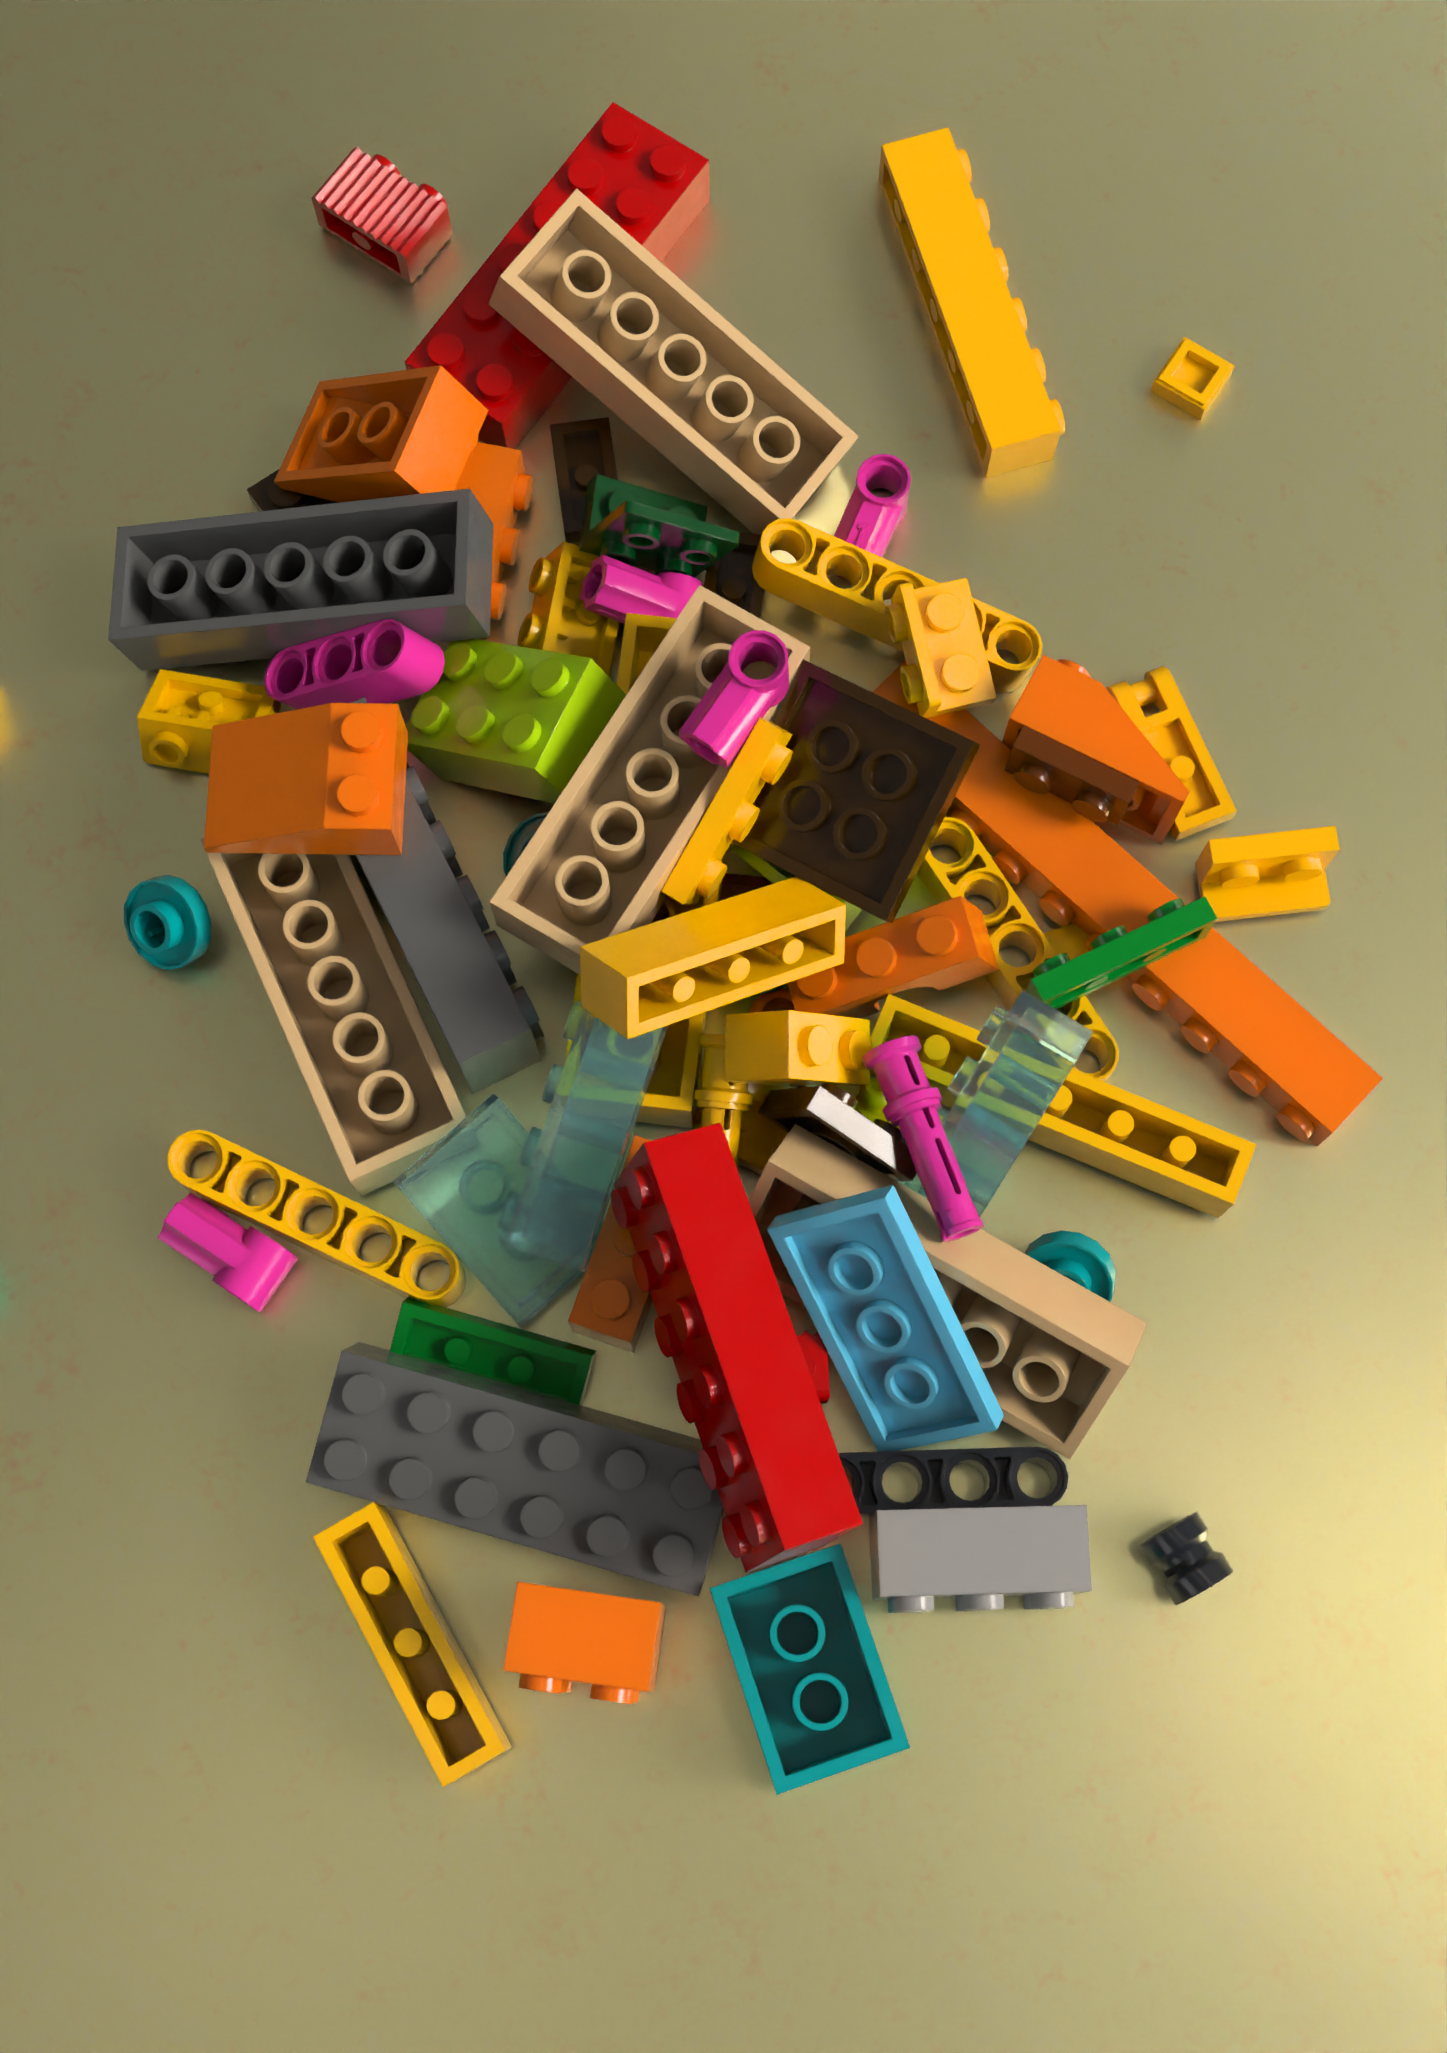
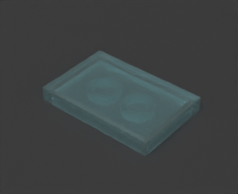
(462, 1194)

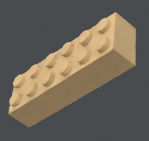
(670, 365)
(634, 797)
(342, 1009)
(1038, 1336)

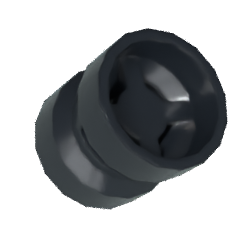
(1186, 1558)

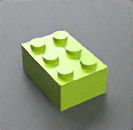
(511, 717)

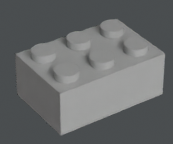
(980, 1557)

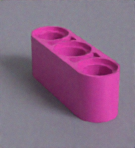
(369, 661)

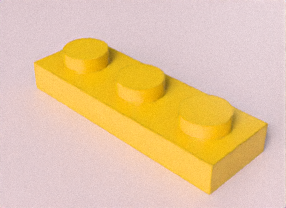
(729, 814)

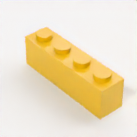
(711, 956)
(412, 1643)

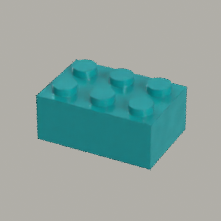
(809, 1668)

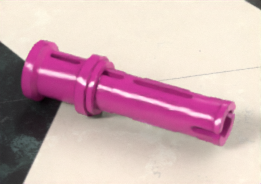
(914, 1109)

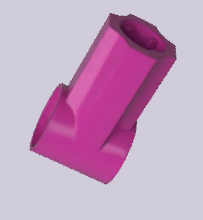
(872, 519)
(619, 589)
(735, 701)
(238, 1258)

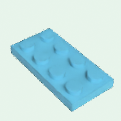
(886, 1320)

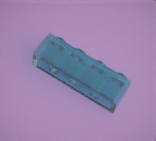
(1007, 1091)
(581, 1142)

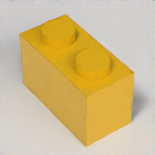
(796, 1049)

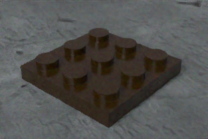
(857, 792)

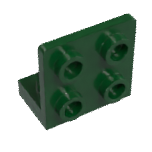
(651, 529)

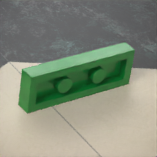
(1122, 952)
(493, 1350)

